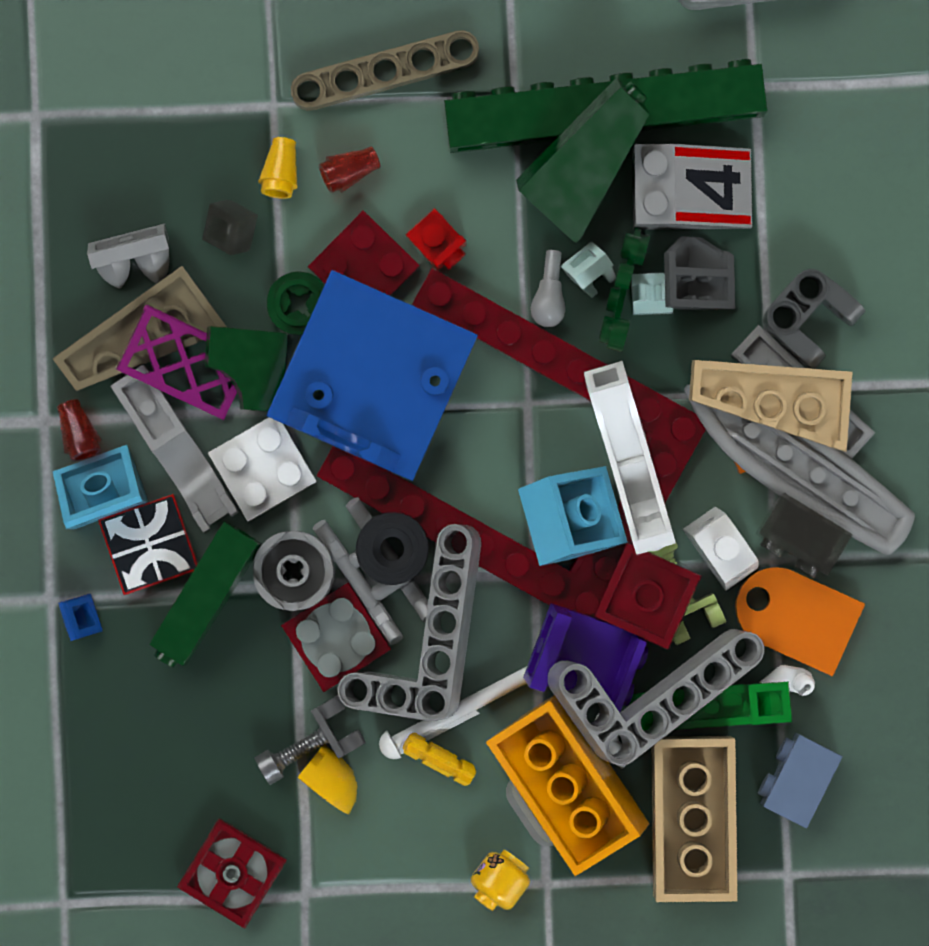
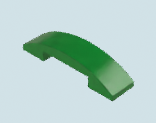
(735, 706)

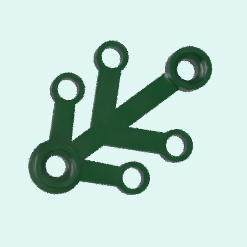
(614, 328)

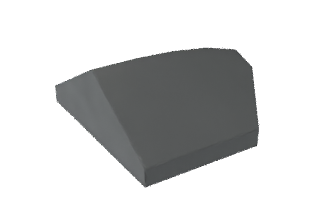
(698, 276)

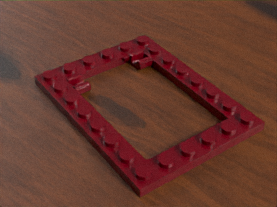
(668, 427)

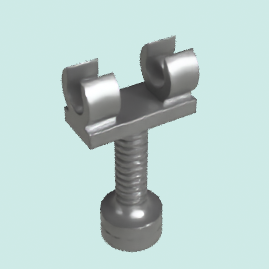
(274, 764)

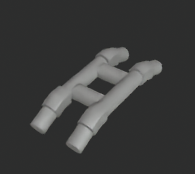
(371, 596)

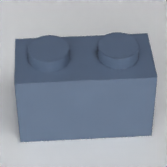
(799, 779)

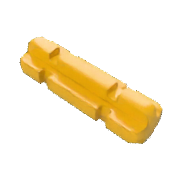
(439, 759)

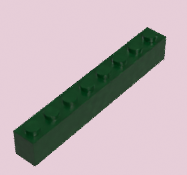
(546, 112)

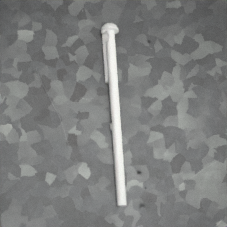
(468, 708)

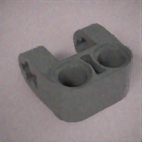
(800, 307)

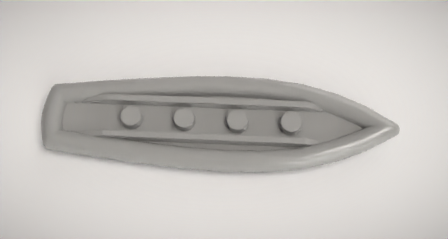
(813, 476)

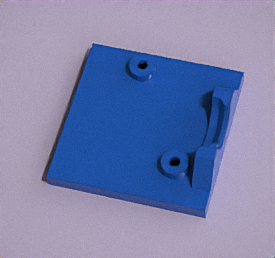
(375, 375)

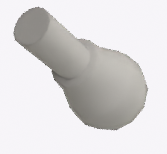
(548, 302)

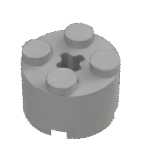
(270, 570)

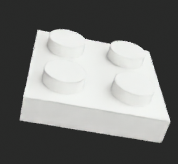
(262, 467)

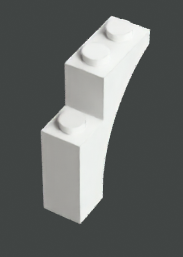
(629, 457)

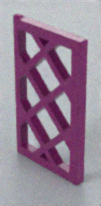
(155, 378)

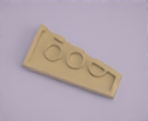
(789, 399)

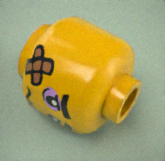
(500, 880)

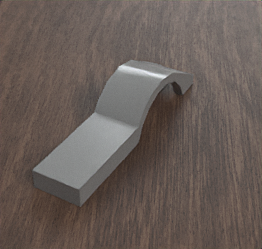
(175, 450)

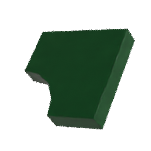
(250, 360)

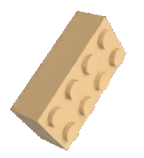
(694, 819)

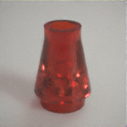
(348, 168)
(77, 431)

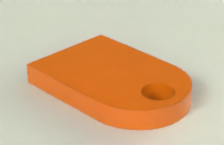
(800, 617)

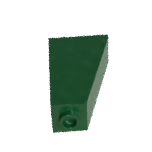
(583, 161)
(204, 595)

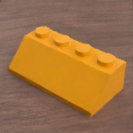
(567, 786)

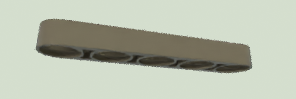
(405, 73)

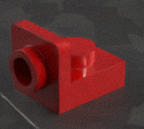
(437, 241)

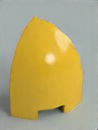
(331, 779)

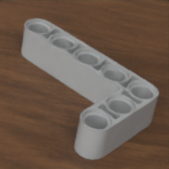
(434, 640)
(657, 700)

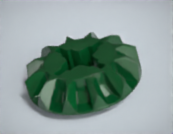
(278, 300)

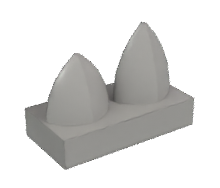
(146, 246)

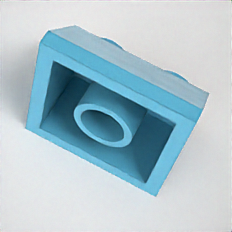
(572, 515)

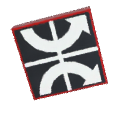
(148, 544)

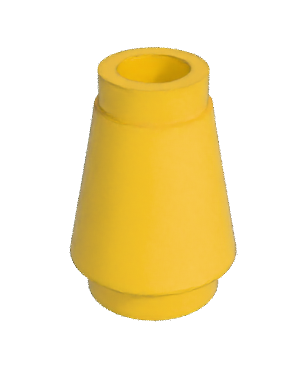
(280, 169)

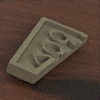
(100, 350)

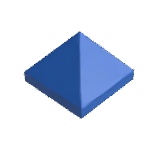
(80, 617)

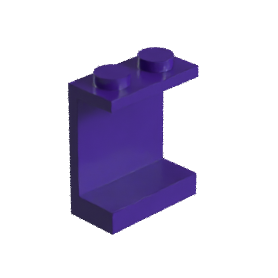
(599, 645)

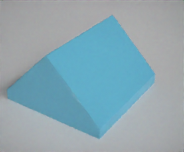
(98, 487)

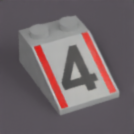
(691, 187)

